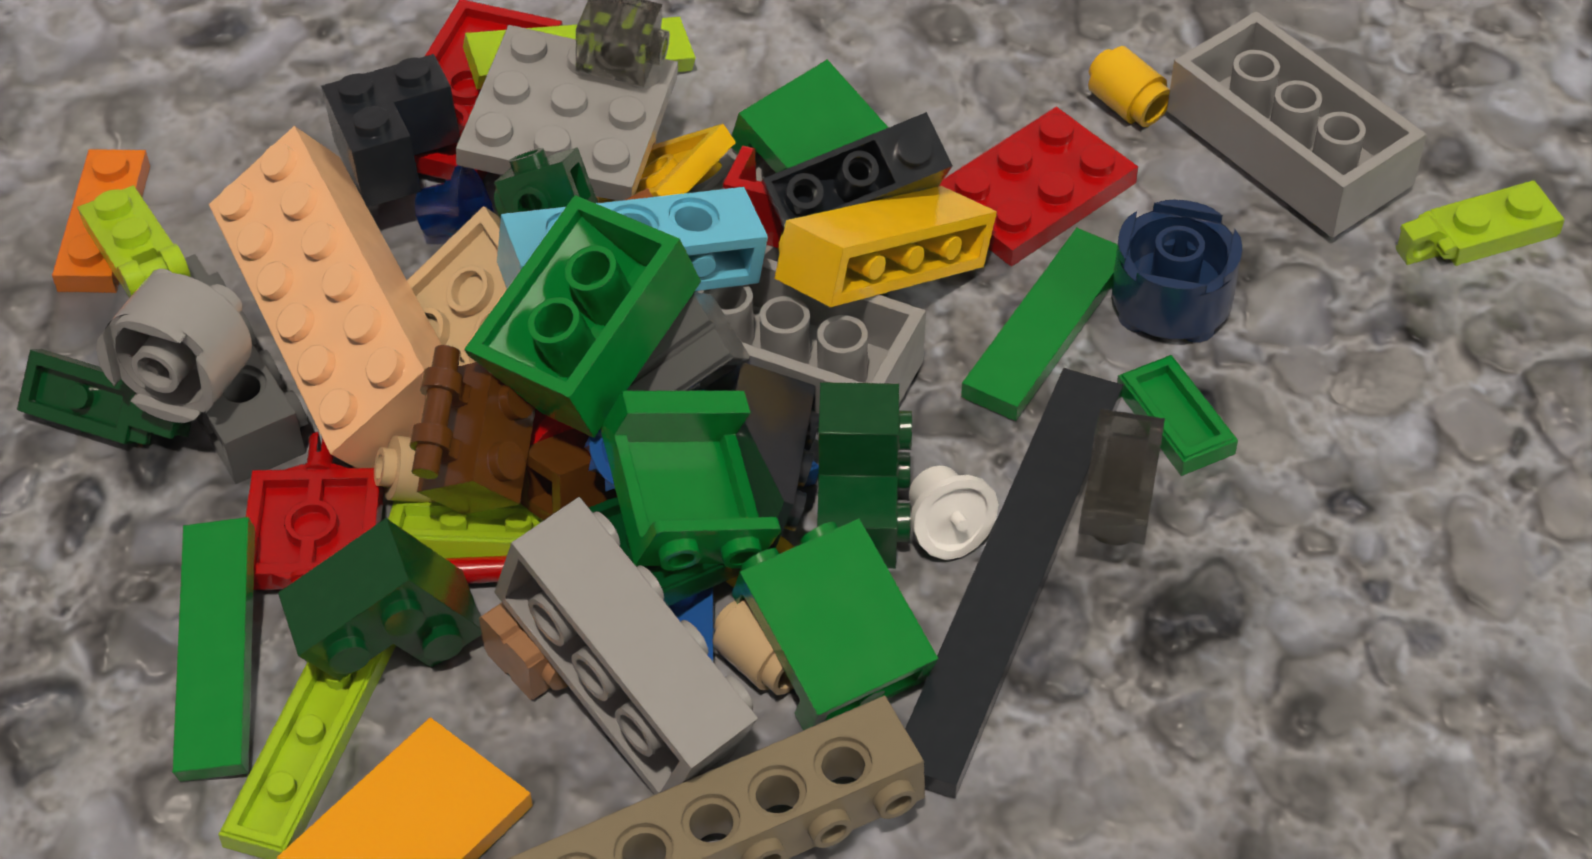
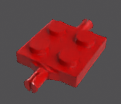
(308, 514)

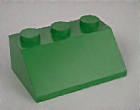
(585, 313)

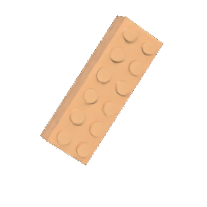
(330, 295)

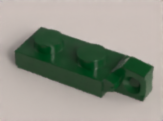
(86, 400)

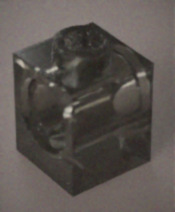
(621, 40)

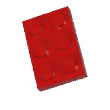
(1042, 182)

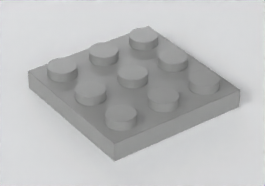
(542, 102)

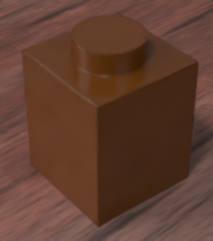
(559, 474)

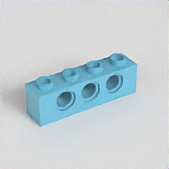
(713, 225)

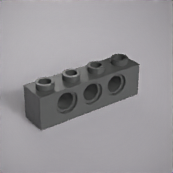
(253, 419)

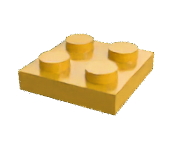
(684, 162)

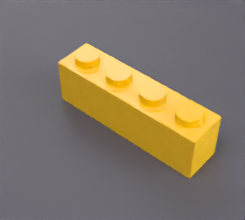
(884, 245)

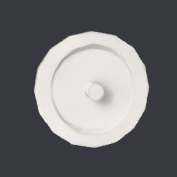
(951, 512)

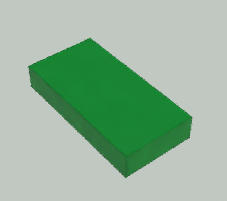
(1192, 428)

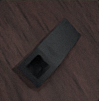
(869, 169)
(775, 442)

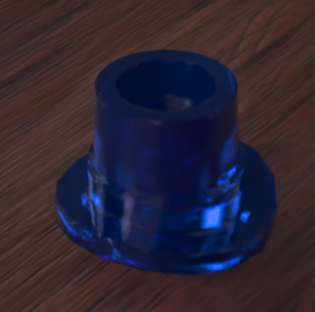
(450, 205)

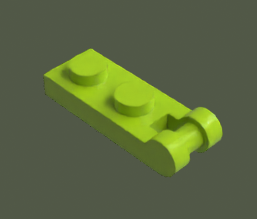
(130, 237)

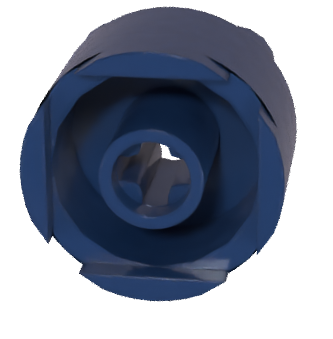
(1176, 271)

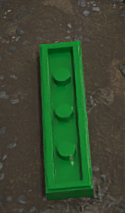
(1043, 326)
(214, 650)

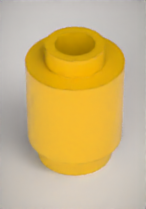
(1129, 86)

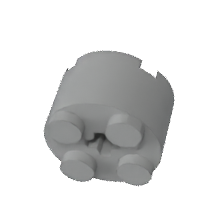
(176, 345)

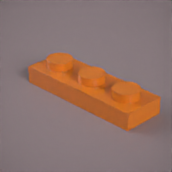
(79, 261)

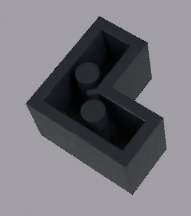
(388, 119)

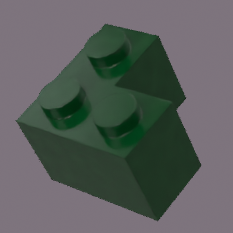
(862, 461)
(378, 595)

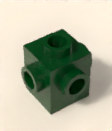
(542, 182)

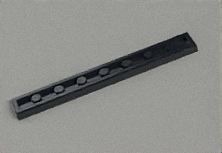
(1008, 581)

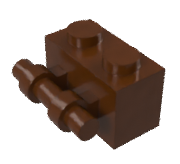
(470, 436)

